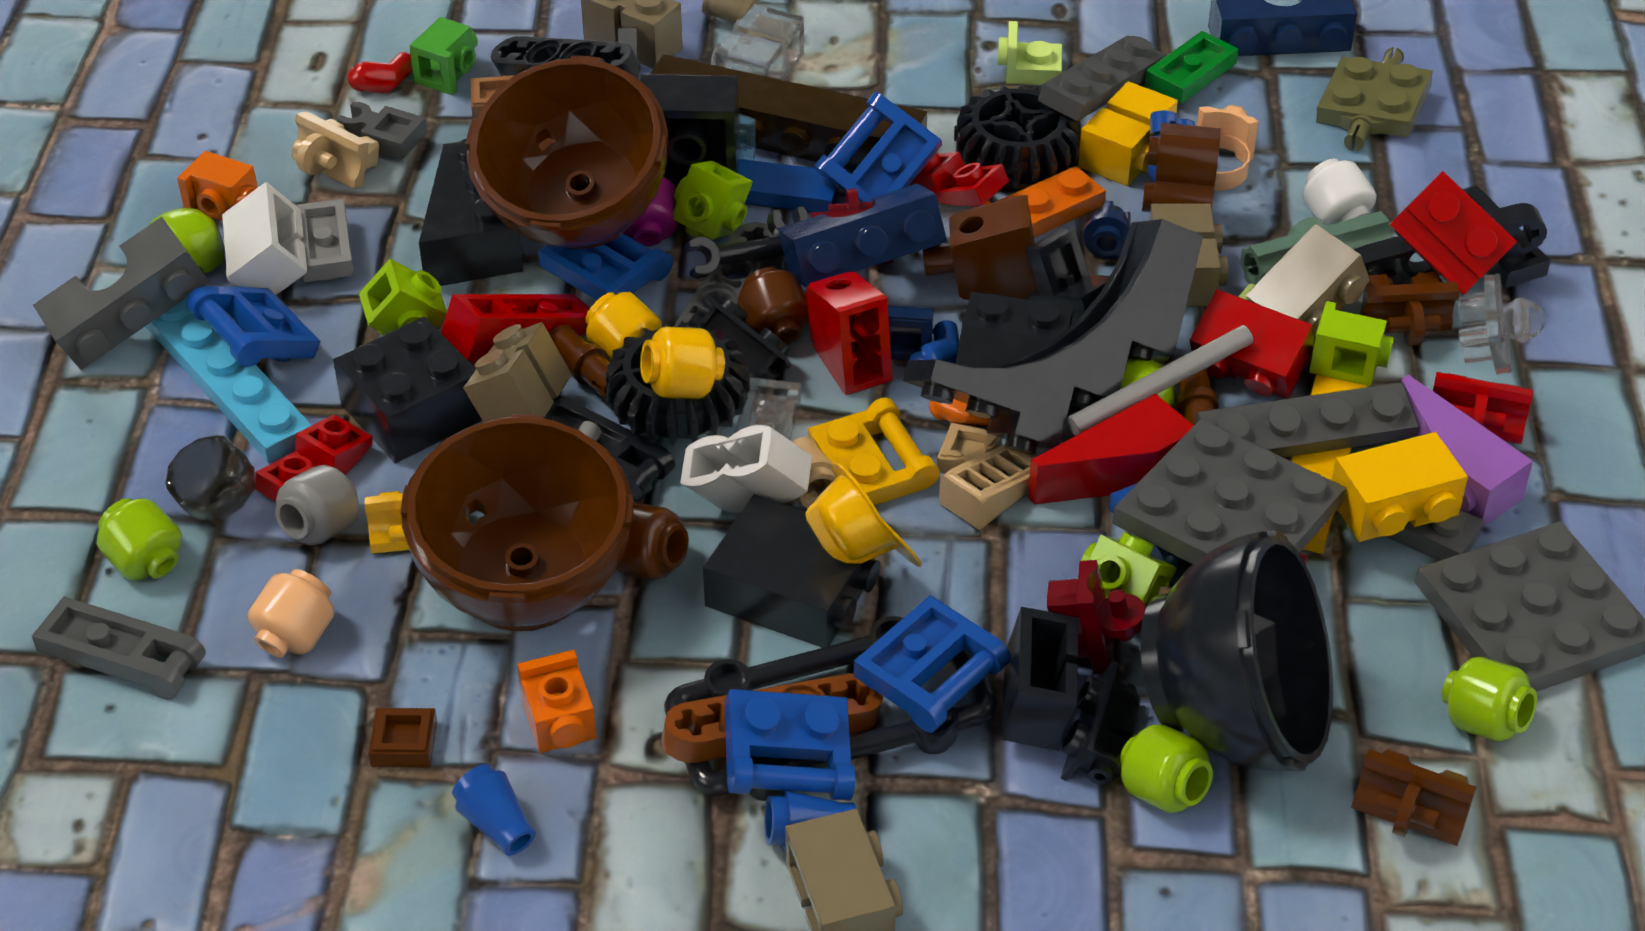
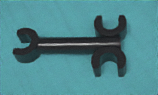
(745, 250)

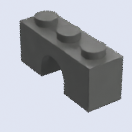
(154, 281)

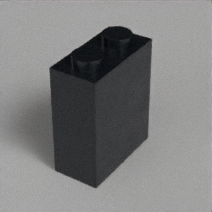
(782, 577)

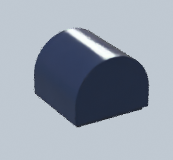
(909, 329)

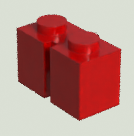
(1278, 347)

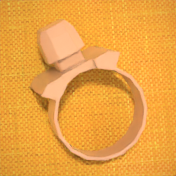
(1236, 134)

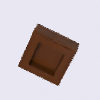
(403, 737)

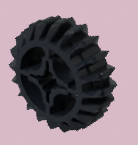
(1018, 133)
(675, 418)

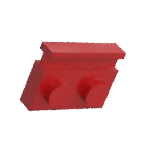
(1452, 233)

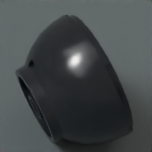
(1243, 655)

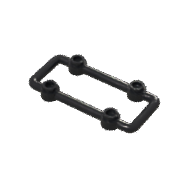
(734, 674)

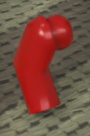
(380, 77)

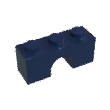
(1272, 29)
(892, 228)

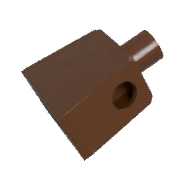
(988, 250)

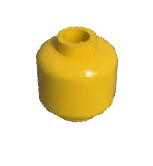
(618, 317)
(681, 362)

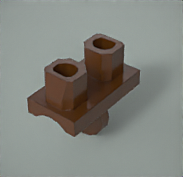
(1412, 307)
(1414, 796)

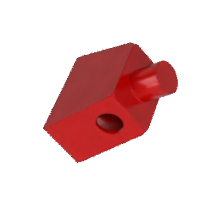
(848, 313)

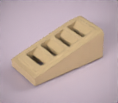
(979, 507)

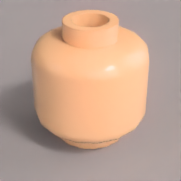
(291, 613)

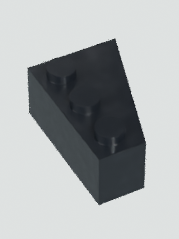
(459, 232)

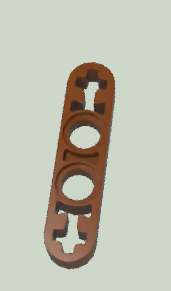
(697, 728)

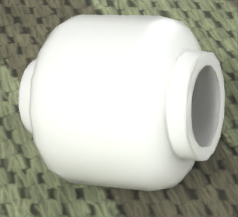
(1338, 191)

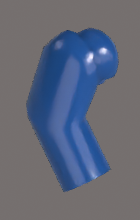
(944, 345)

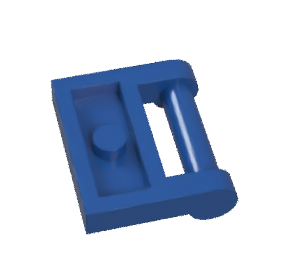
(891, 162)
(612, 267)
(269, 324)
(918, 650)
(788, 729)

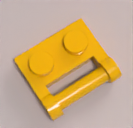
(851, 445)

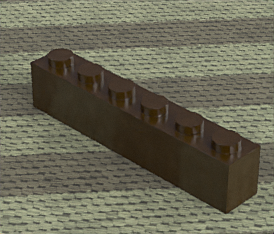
(791, 115)

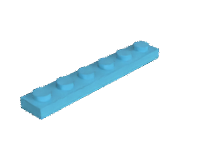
(238, 391)

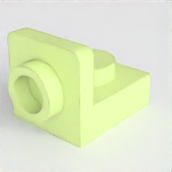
(1028, 62)

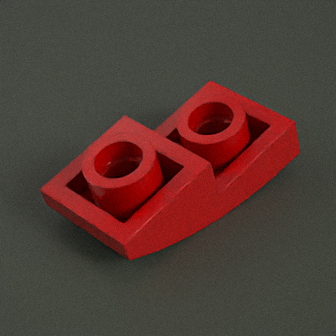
(961, 183)
(327, 443)

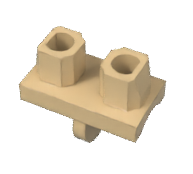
(332, 150)

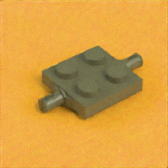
(1374, 97)

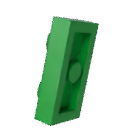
(1191, 66)

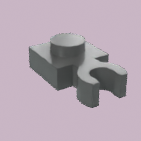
(392, 128)

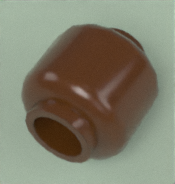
(775, 302)
(655, 543)

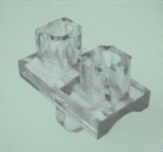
(1492, 323)

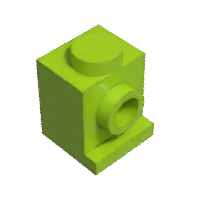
(1350, 346)

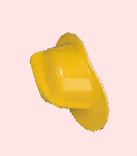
(851, 525)

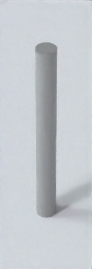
(1161, 379)

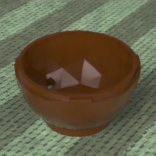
(605, 138)
(545, 502)

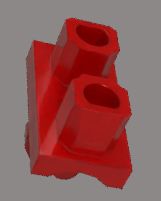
(1493, 405)

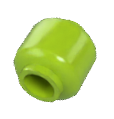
(139, 539)
(1489, 699)
(1166, 768)

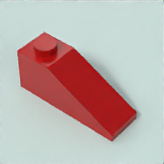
(478, 318)
(1107, 454)

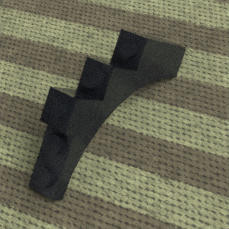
(1131, 317)

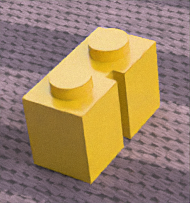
(1118, 137)
(1399, 484)

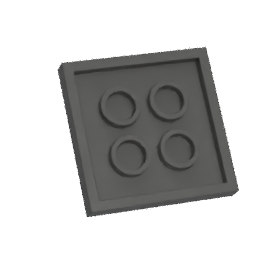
(1224, 489)
(1536, 606)

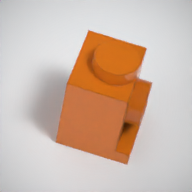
(215, 184)
(556, 701)

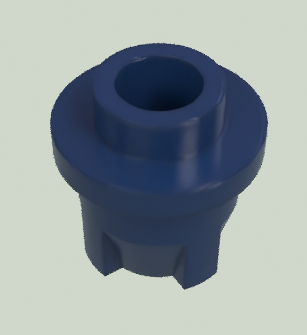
(1107, 231)

